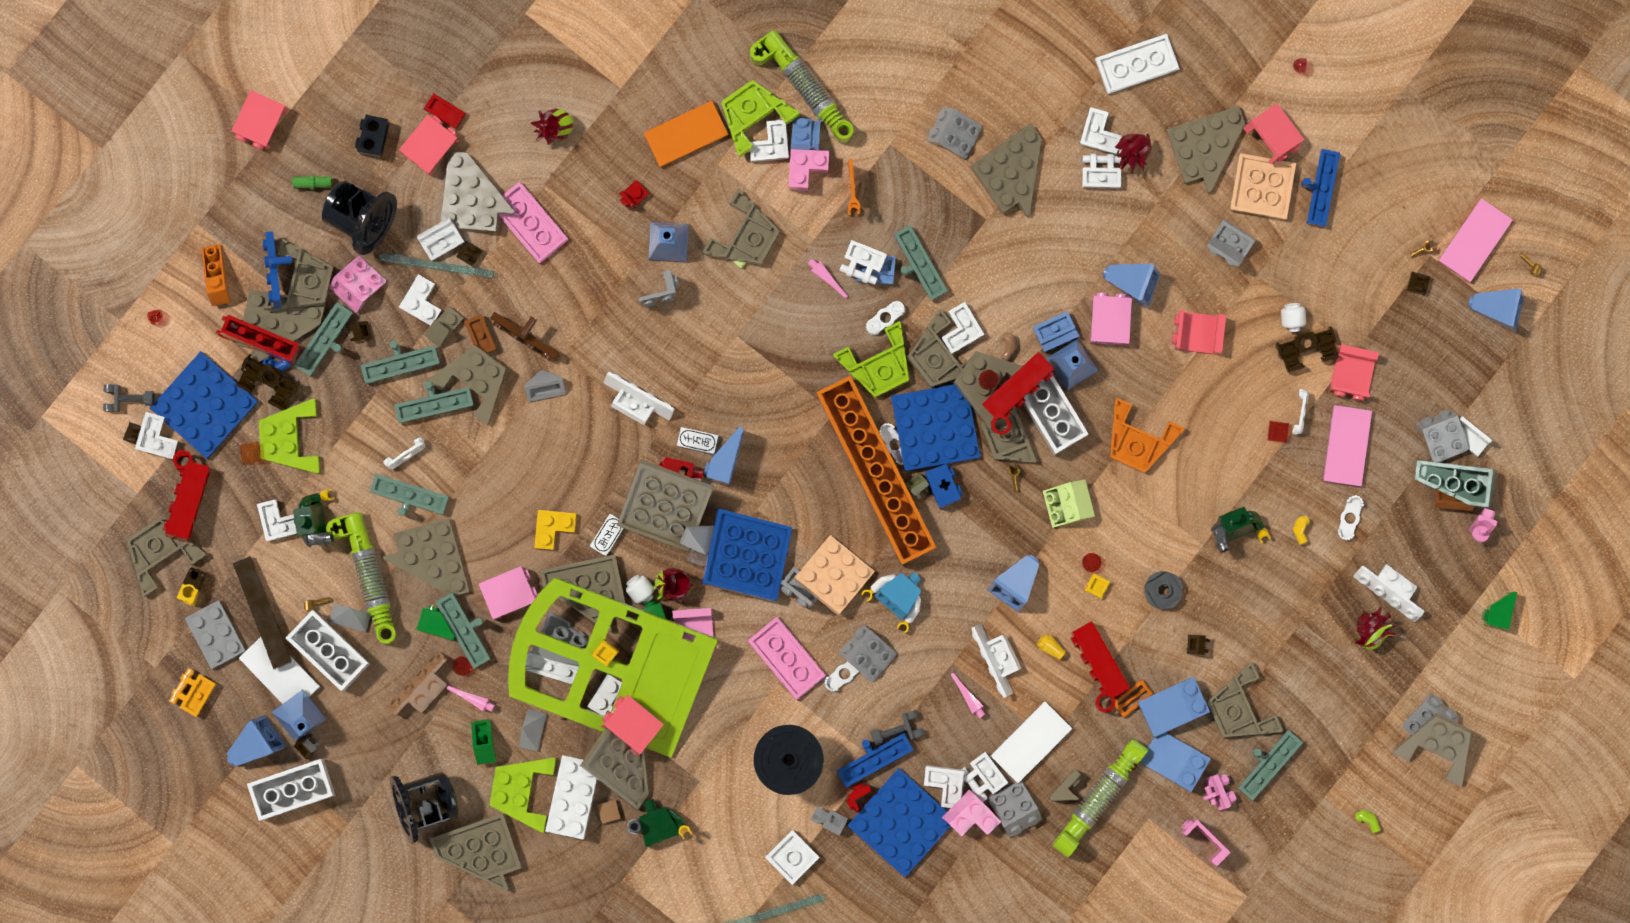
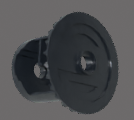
(359, 215)
(800, 769)
(427, 810)

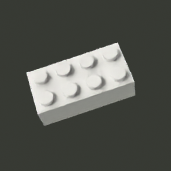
(1054, 416)
(328, 650)
(291, 789)
(571, 799)

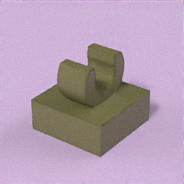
(917, 484)

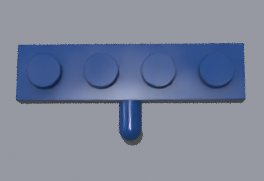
(1322, 187)
(271, 262)
(874, 759)

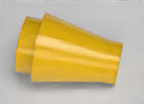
(1050, 646)

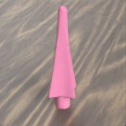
(820, 271)
(480, 702)
(973, 704)

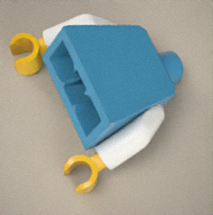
(898, 595)

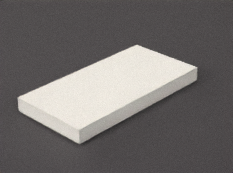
(1137, 64)
(283, 681)
(1031, 742)

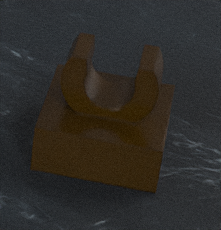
(469, 253)
(1418, 283)
(360, 331)
(132, 433)
(1196, 644)
(305, 747)

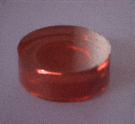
(988, 379)
(1091, 562)
(462, 666)

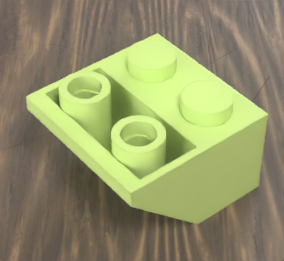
(1068, 503)

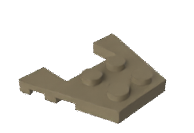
(752, 238)
(309, 280)
(932, 357)
(478, 372)
(968, 381)
(152, 547)
(1233, 711)
(1441, 738)

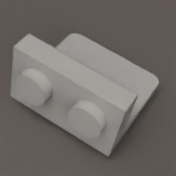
(954, 132)
(1230, 243)
(666, 296)
(1443, 435)
(791, 587)
(867, 653)
(1431, 705)
(1015, 809)

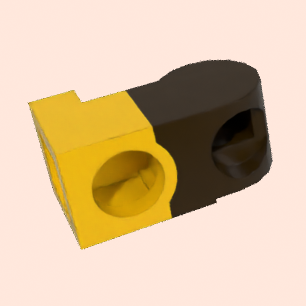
(191, 586)

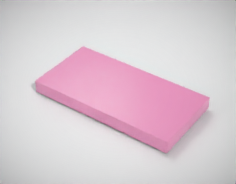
(532, 224)
(1475, 240)
(1347, 445)
(786, 658)

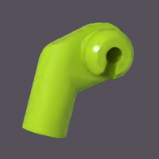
(1369, 818)

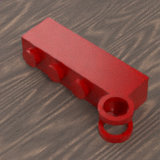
(259, 339)
(1016, 388)
(188, 498)
(1101, 663)

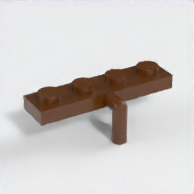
(516, 333)

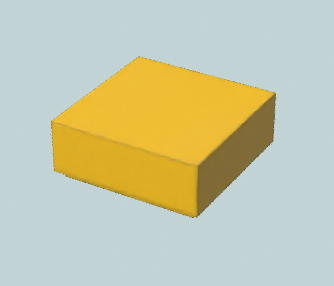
(1097, 586)
(605, 652)

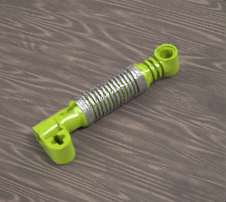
(803, 80)
(368, 571)
(1084, 816)

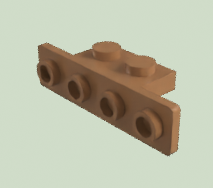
(422, 688)

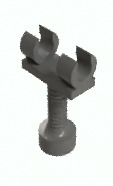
(148, 398)
(878, 736)

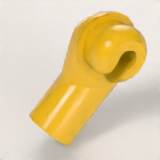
(1299, 528)

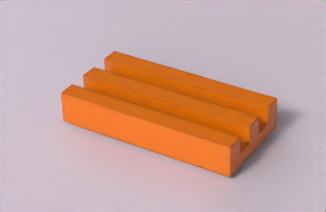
(1119, 708)

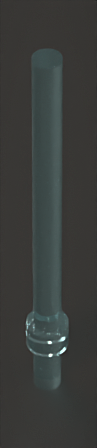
(399, 260)
(779, 910)

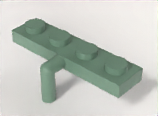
(919, 263)
(324, 340)
(400, 363)
(433, 404)
(409, 495)
(464, 629)
(1269, 764)

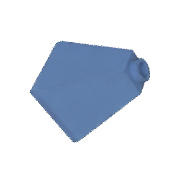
(668, 249)
(1134, 280)
(1499, 307)
(1069, 372)
(1016, 583)
(298, 715)
(254, 742)

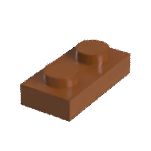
(480, 334)
(1443, 500)

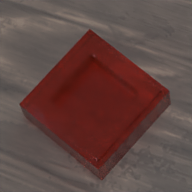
(1277, 431)

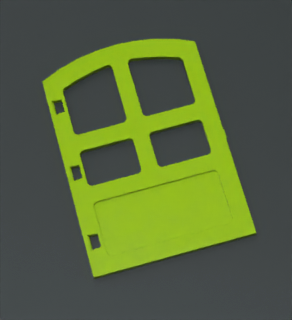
(659, 677)

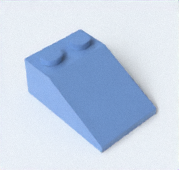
(723, 462)
(1173, 707)
(1175, 761)

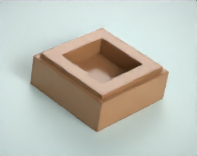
(608, 811)

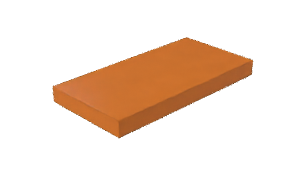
(685, 134)

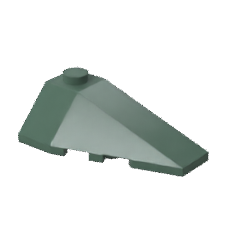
(1466, 483)

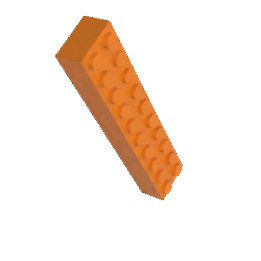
(876, 470)

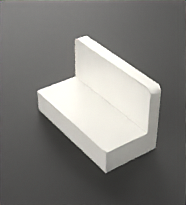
(1475, 438)

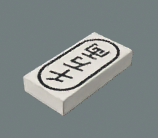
(697, 440)
(607, 535)

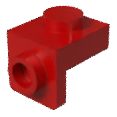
(859, 791)

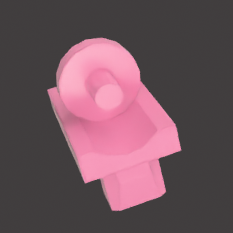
(1483, 525)
(1216, 792)

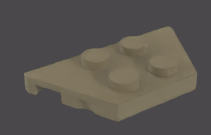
(1012, 445)

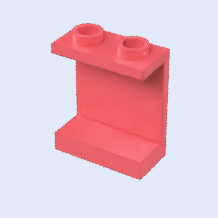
(258, 120)
(1276, 132)
(428, 143)
(1199, 332)
(1353, 372)
(632, 724)

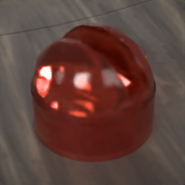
(1300, 65)
(155, 316)

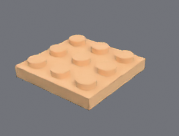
(1262, 187)
(834, 575)

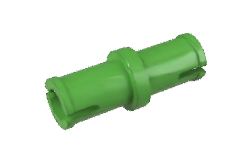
(312, 182)

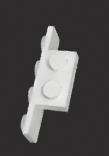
(636, 402)
(1392, 588)
(999, 658)

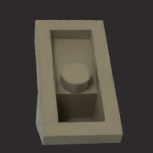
(444, 326)
(1062, 791)

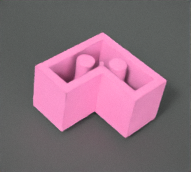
(804, 162)
(970, 810)

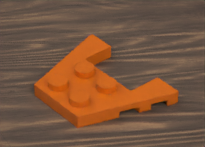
(1135, 446)

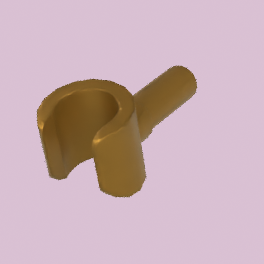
(1425, 248)
(1536, 268)
(1014, 474)
(309, 605)

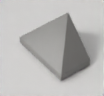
(544, 386)
(697, 538)
(350, 618)
(532, 730)

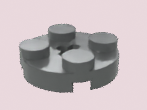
(1165, 579)

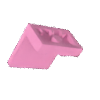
(356, 283)

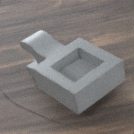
(832, 821)

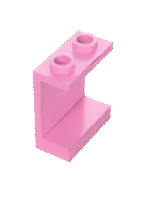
(1111, 319)
(508, 592)
(695, 619)
(1222, 851)

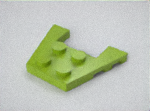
(748, 107)
(883, 370)
(280, 437)
(513, 788)

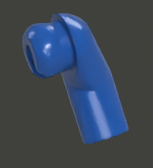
(279, 365)

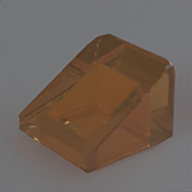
(250, 452)

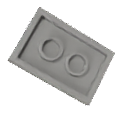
(215, 634)

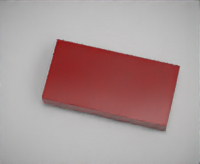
(444, 111)

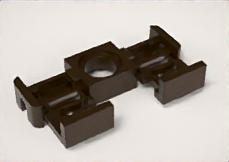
(1322, 339)
(284, 385)

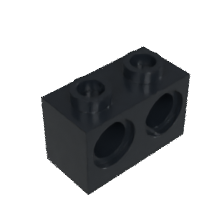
(378, 136)

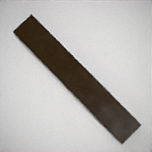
(262, 613)

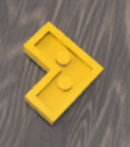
(548, 523)

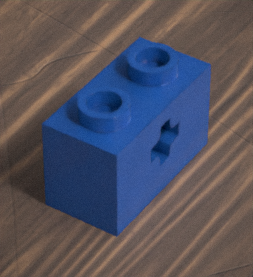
(942, 497)

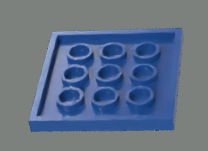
(204, 405)
(934, 427)
(747, 555)
(900, 822)

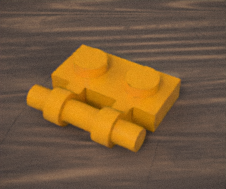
(197, 695)

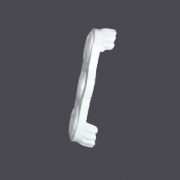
(875, 325)
(1298, 429)
(888, 433)
(419, 445)
(1354, 506)
(834, 681)

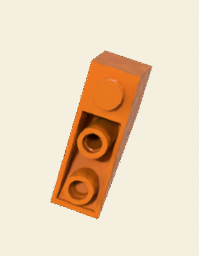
(215, 275)

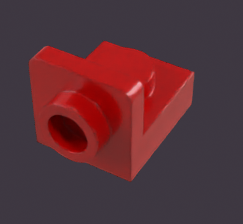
(633, 195)

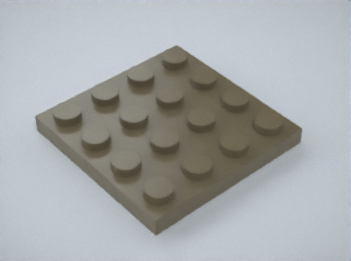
(663, 504)

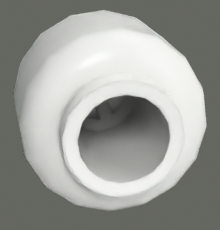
(1293, 316)
(640, 589)

